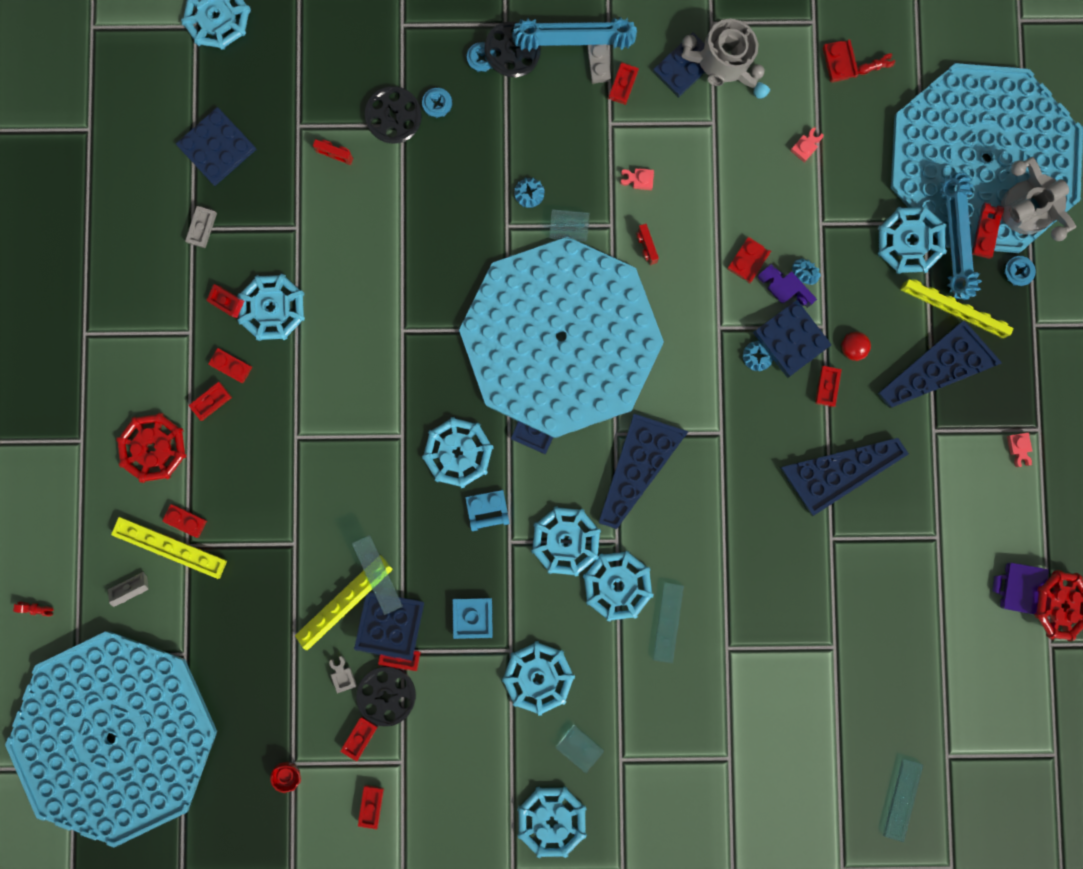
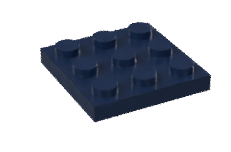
(216, 146)
(792, 338)
(391, 633)

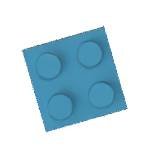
(472, 618)

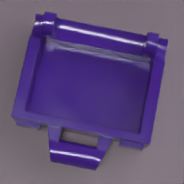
(1020, 587)

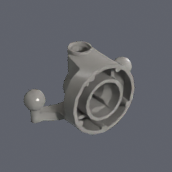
(727, 37)
(1051, 198)

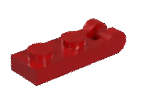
(987, 230)

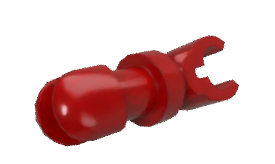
(876, 64)
(23, 607)

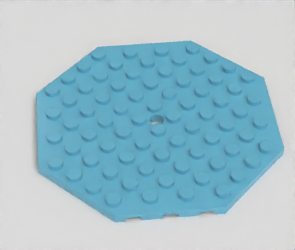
(975, 114)
(569, 381)
(158, 747)

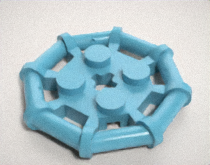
(216, 26)
(920, 231)
(278, 315)
(451, 443)
(559, 532)
(629, 585)
(528, 672)
(558, 831)

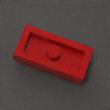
(623, 83)
(325, 148)
(644, 237)
(225, 300)
(230, 365)
(828, 386)
(210, 401)
(184, 521)
(401, 663)
(359, 738)
(371, 807)

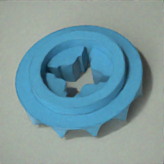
(472, 57)
(435, 95)
(524, 199)
(1027, 274)
(809, 275)
(751, 361)

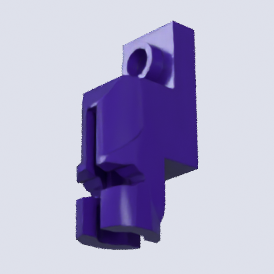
(785, 287)

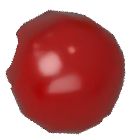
(856, 346)
(285, 777)

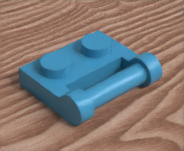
(485, 504)

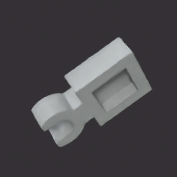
(343, 678)

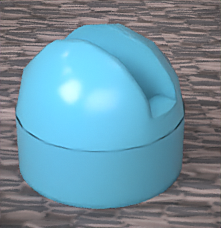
(761, 90)

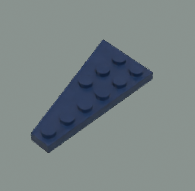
(948, 361)
(641, 459)
(831, 477)

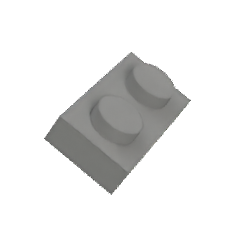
(599, 63)
(201, 227)
(128, 589)

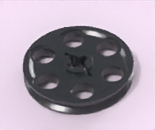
(507, 55)
(397, 107)
(381, 703)

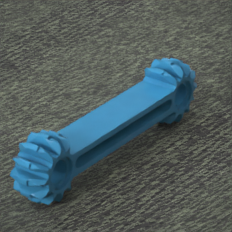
(617, 33)
(960, 235)

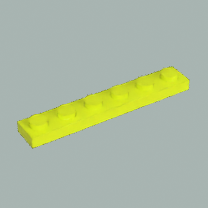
(957, 309)
(169, 547)
(336, 609)

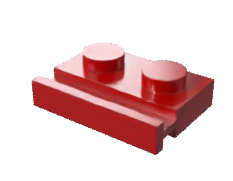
(840, 60)
(749, 260)

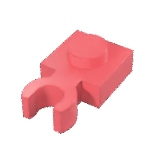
(805, 146)
(641, 178)
(1020, 445)

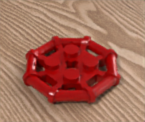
(140, 443)
(1050, 605)

